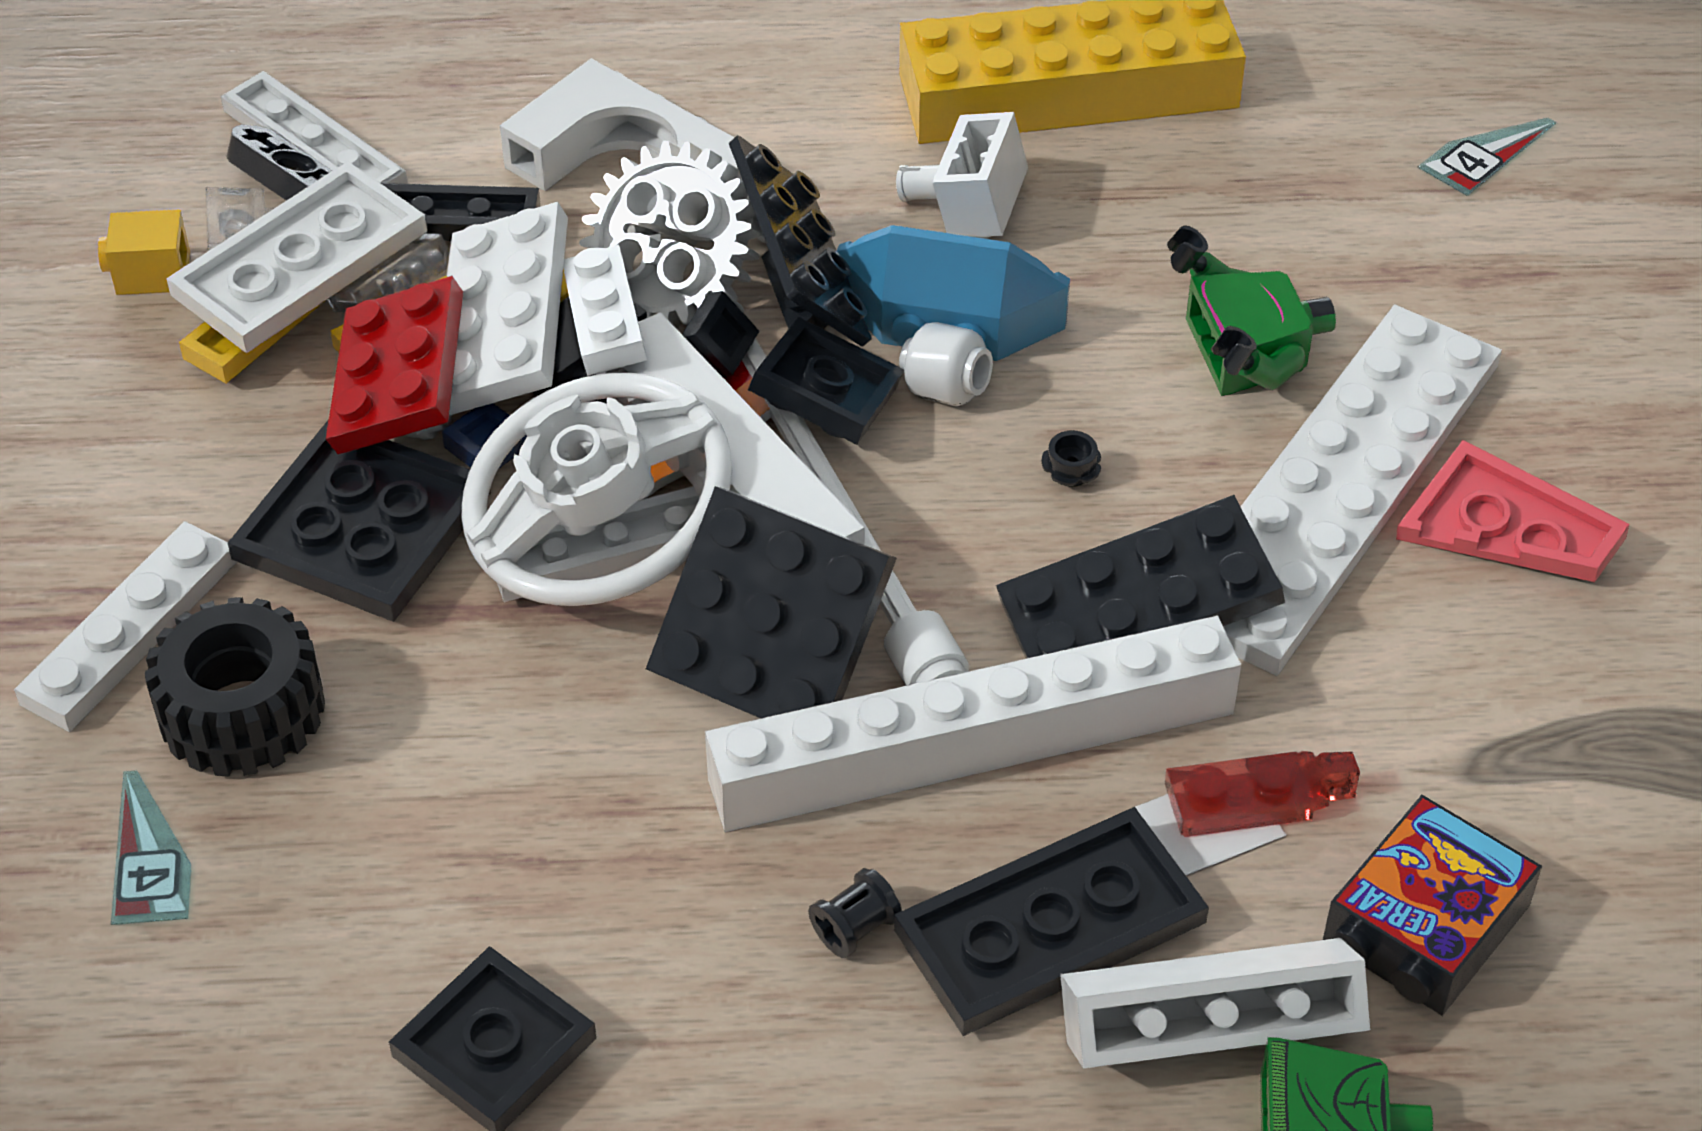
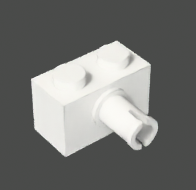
(975, 177)

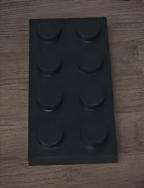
(1144, 582)
(1049, 914)

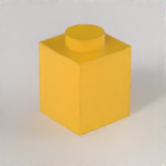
(143, 250)

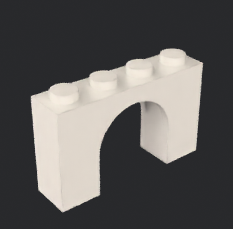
(600, 113)

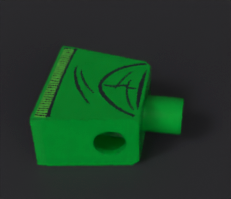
(1330, 1091)

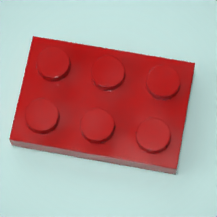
(395, 365)

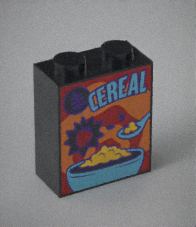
(1432, 903)

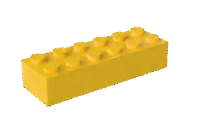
(1071, 64)

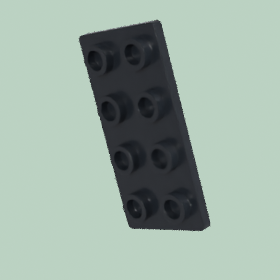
(801, 256)

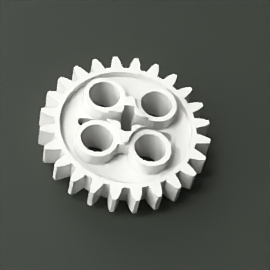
(684, 185)

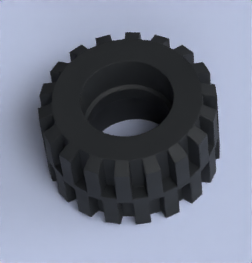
(245, 724)

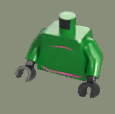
(1246, 321)

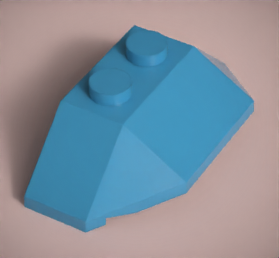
(955, 280)

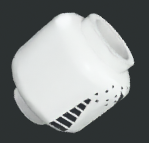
(946, 364)

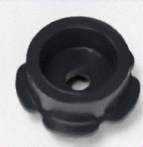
(1072, 458)

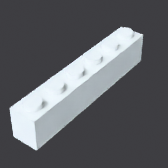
(760, 460)

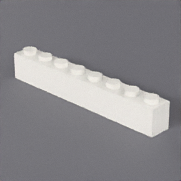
(971, 723)

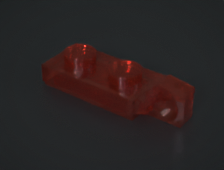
(1258, 790)

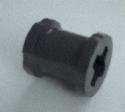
(854, 912)

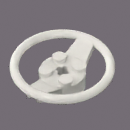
(584, 469)

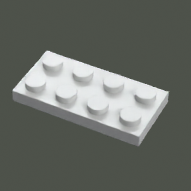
(296, 256)
(508, 305)

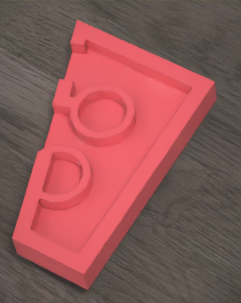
(1511, 517)

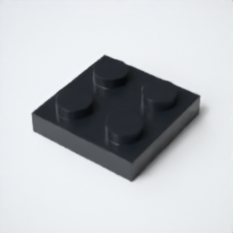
(826, 380)
(493, 1040)

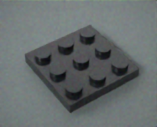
(356, 523)
(769, 609)

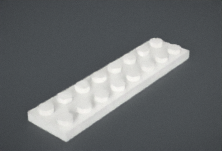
(1354, 468)

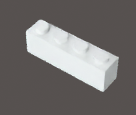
(1214, 1002)

